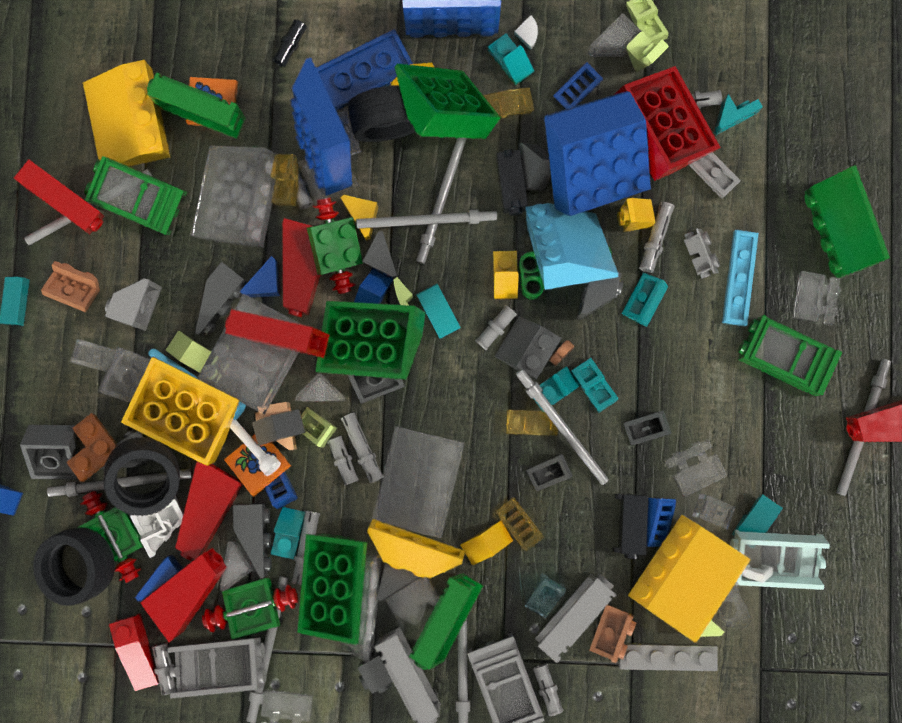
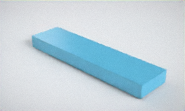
(740, 278)

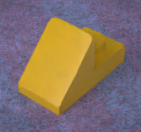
(505, 274)

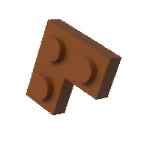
(97, 447)

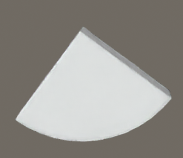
(527, 32)
(758, 574)

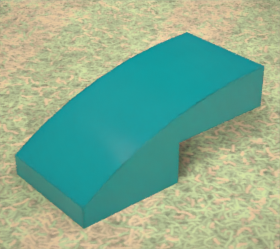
(438, 311)
(594, 385)
(760, 516)

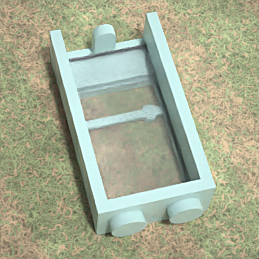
(792, 556)

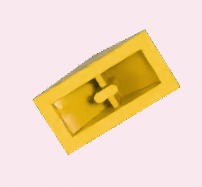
(361, 209)
(487, 543)

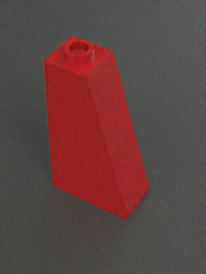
(59, 197)
(299, 269)
(277, 333)
(877, 425)
(206, 507)
(182, 596)

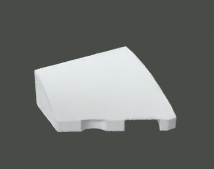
(159, 526)

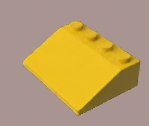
(124, 117)
(181, 412)
(689, 578)

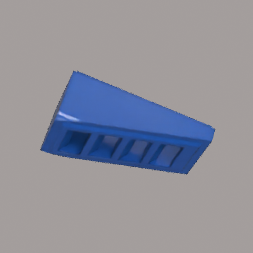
(597, 79)
(285, 499)
(659, 513)
(165, 571)

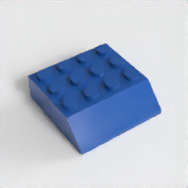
(451, 17)
(320, 132)
(597, 153)

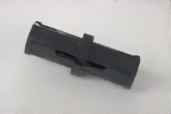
(289, 43)

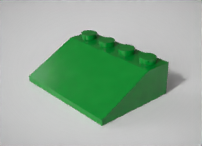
(444, 103)
(846, 223)
(370, 339)
(332, 587)

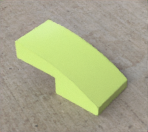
(646, 18)
(403, 294)

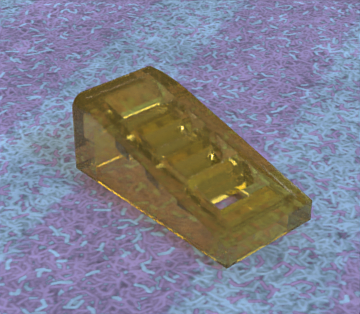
(513, 529)

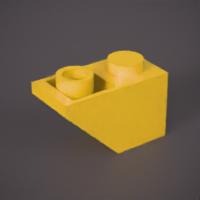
(636, 214)

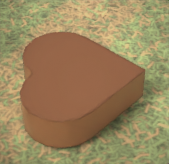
(561, 352)

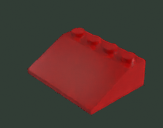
(673, 122)

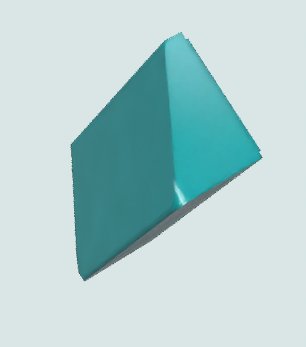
(645, 299)
(14, 301)

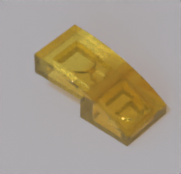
(511, 102)
(286, 176)
(530, 423)

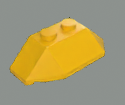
(413, 551)

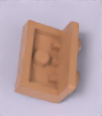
(71, 286)
(612, 632)

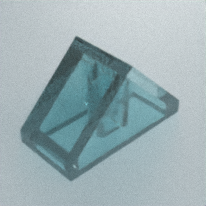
(545, 595)

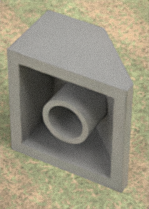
(134, 304)

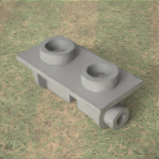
(700, 244)

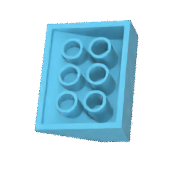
(568, 247)

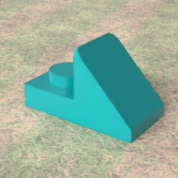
(511, 58)
(731, 115)
(559, 386)
(288, 532)

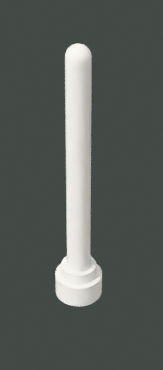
(267, 462)

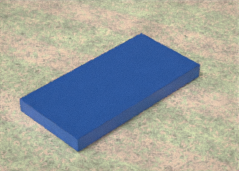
(363, 68)

